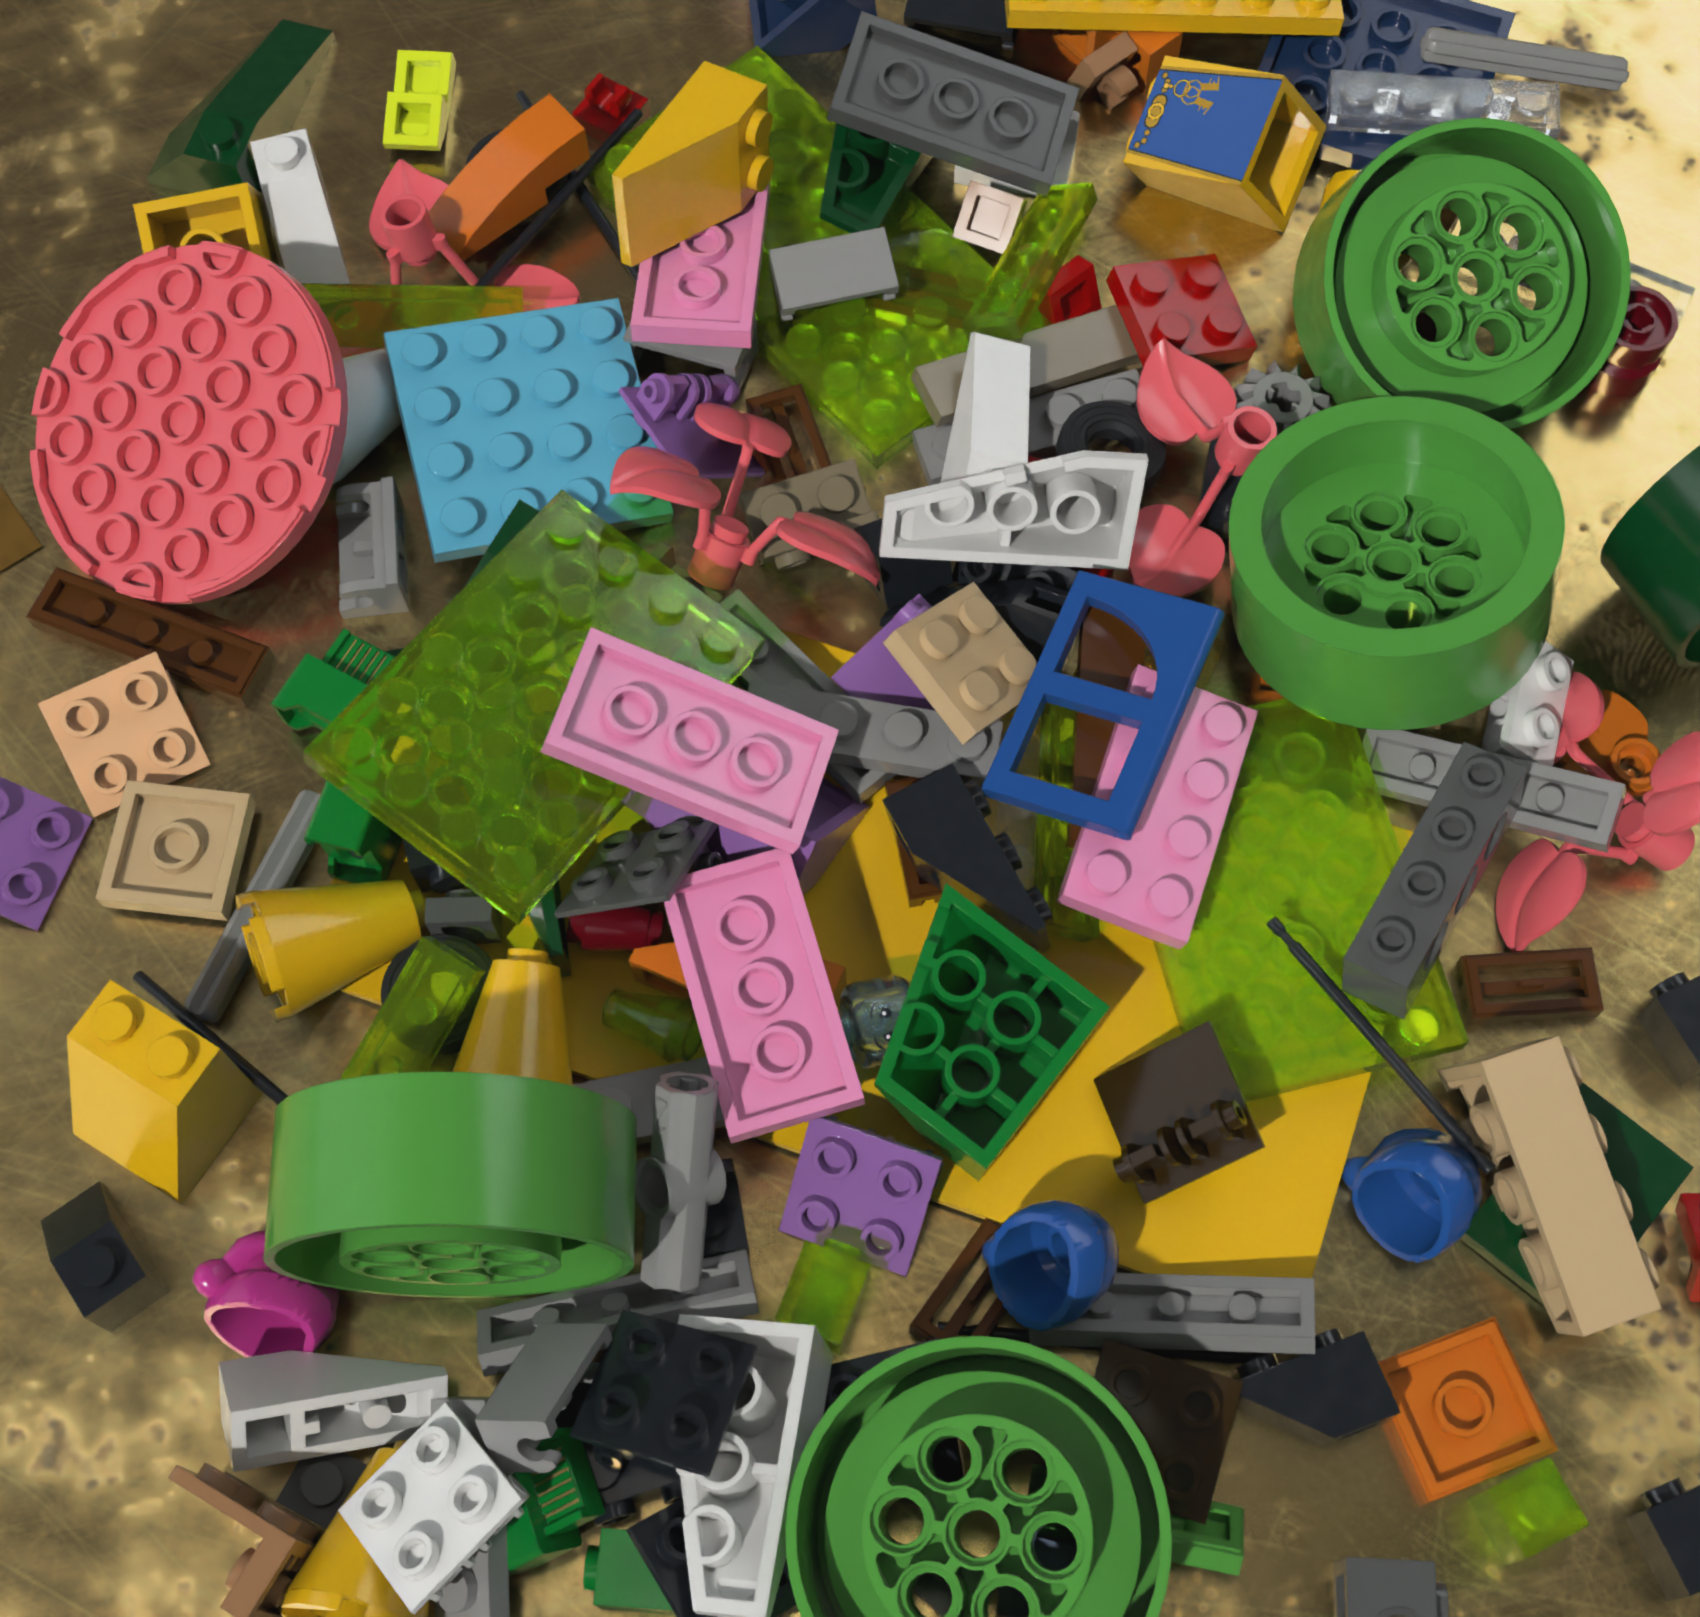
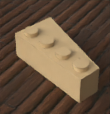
(1557, 1184)

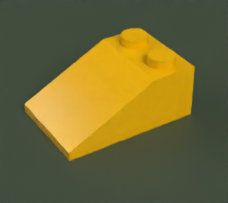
(694, 163)
(221, 214)

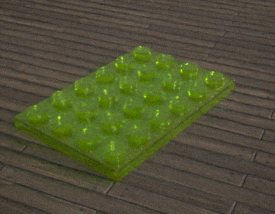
(459, 717)
(1314, 851)

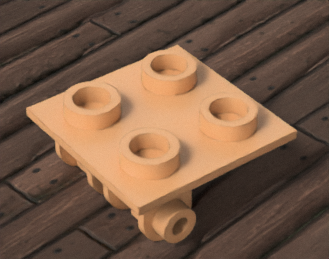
(124, 730)

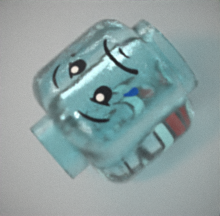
(869, 1016)

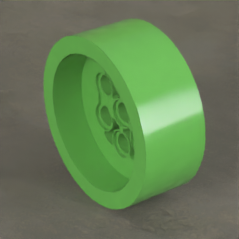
(1572, 250)
(1419, 530)
(451, 1186)
(999, 1401)

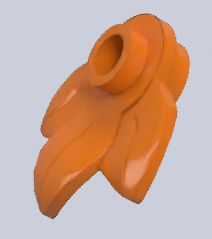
(1617, 742)

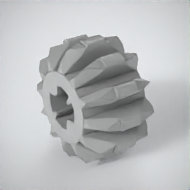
(1281, 394)

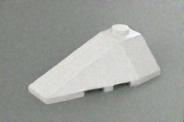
(1040, 513)
(740, 1510)

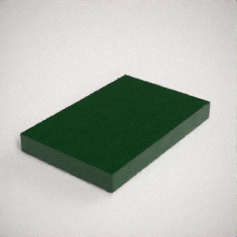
(1635, 1159)

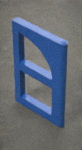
(1180, 640)

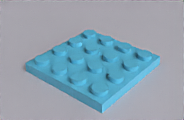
(515, 415)

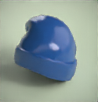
(1415, 1192)
(1051, 1262)

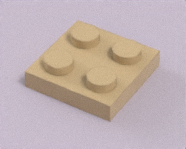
(964, 661)
(176, 850)

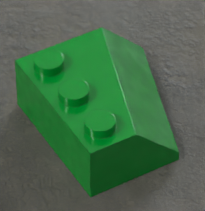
(981, 1035)

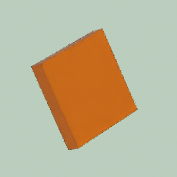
(1463, 1411)

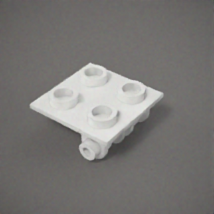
(432, 1508)

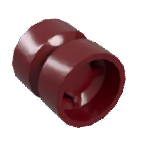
(1640, 345)

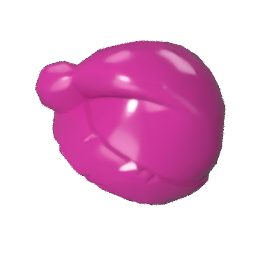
(259, 1308)

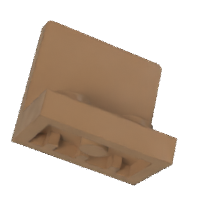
(262, 1574)

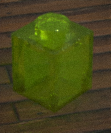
(826, 1290)
(1528, 1512)

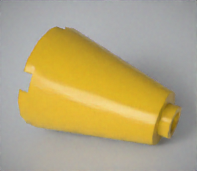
(326, 936)
(519, 1021)
(340, 1573)

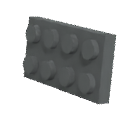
(953, 104)

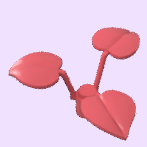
(405, 229)
(1176, 403)
(724, 544)
(1549, 881)

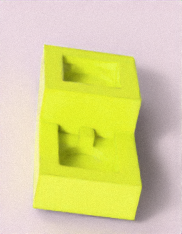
(420, 101)

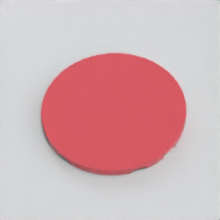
(189, 423)

